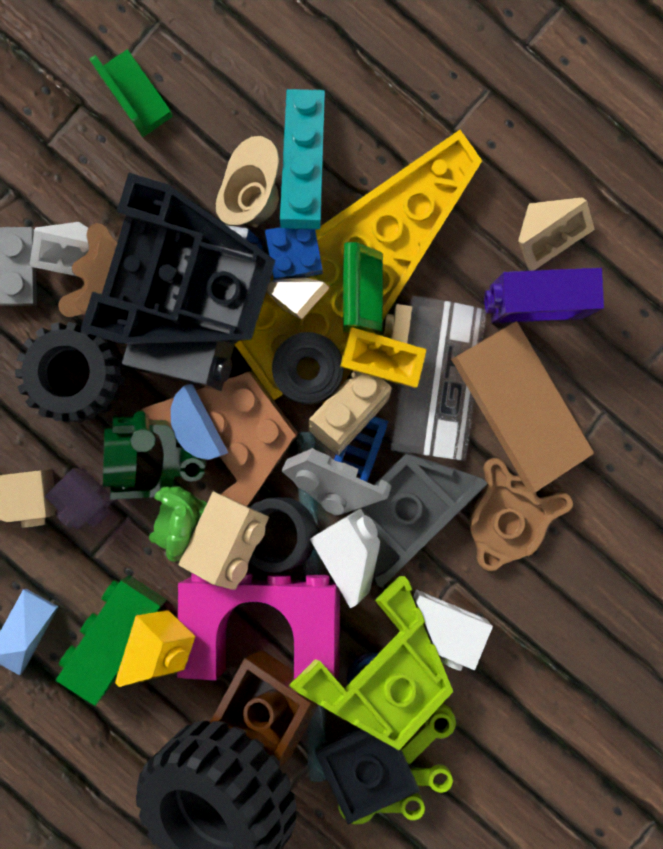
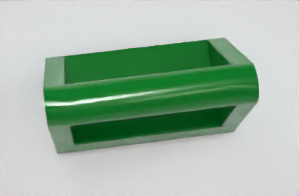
(362, 288)

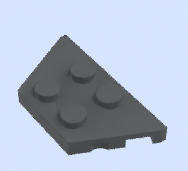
(417, 508)

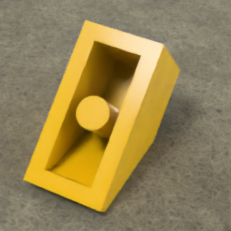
(154, 648)

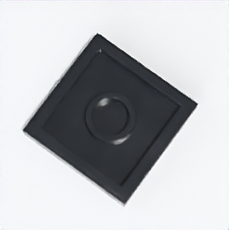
(365, 773)

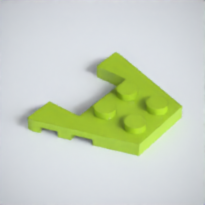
(397, 687)

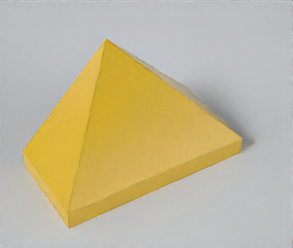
(383, 357)

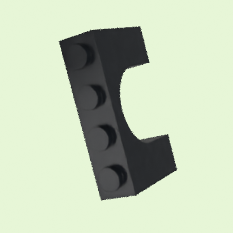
(189, 362)

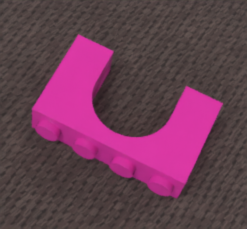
(308, 606)

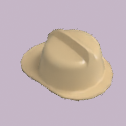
(249, 184)

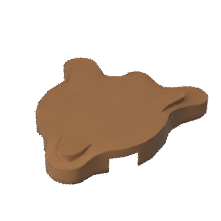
(91, 269)
(509, 519)

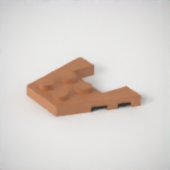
(250, 428)

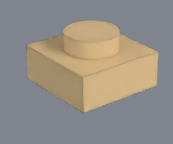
(398, 324)

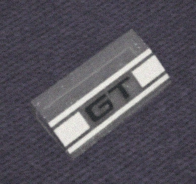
(439, 411)

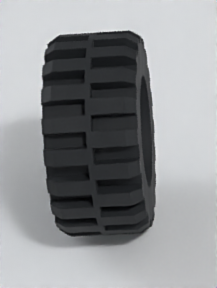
(215, 792)

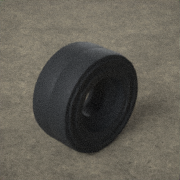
(307, 346)

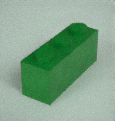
(97, 659)

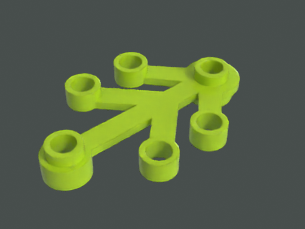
(423, 776)

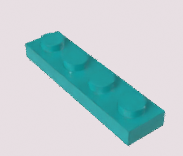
(302, 159)

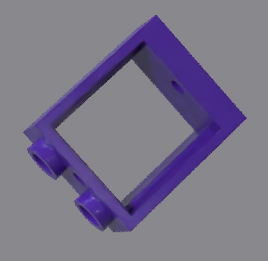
(545, 295)

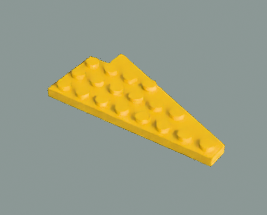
(394, 219)

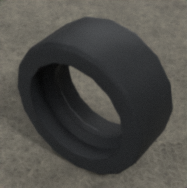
(305, 528)

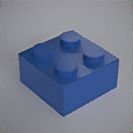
(294, 252)

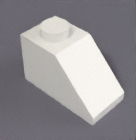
(350, 554)
(454, 631)

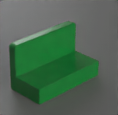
(133, 92)

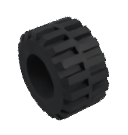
(40, 367)

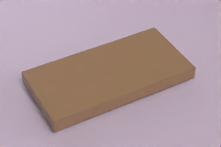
(523, 407)

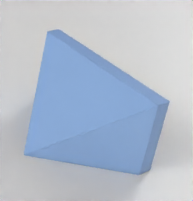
(24, 630)

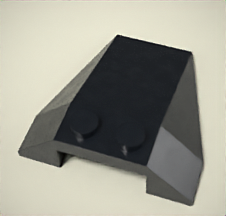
(177, 274)

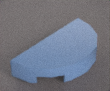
(194, 426)

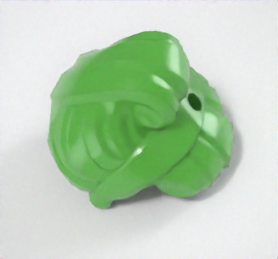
(176, 520)

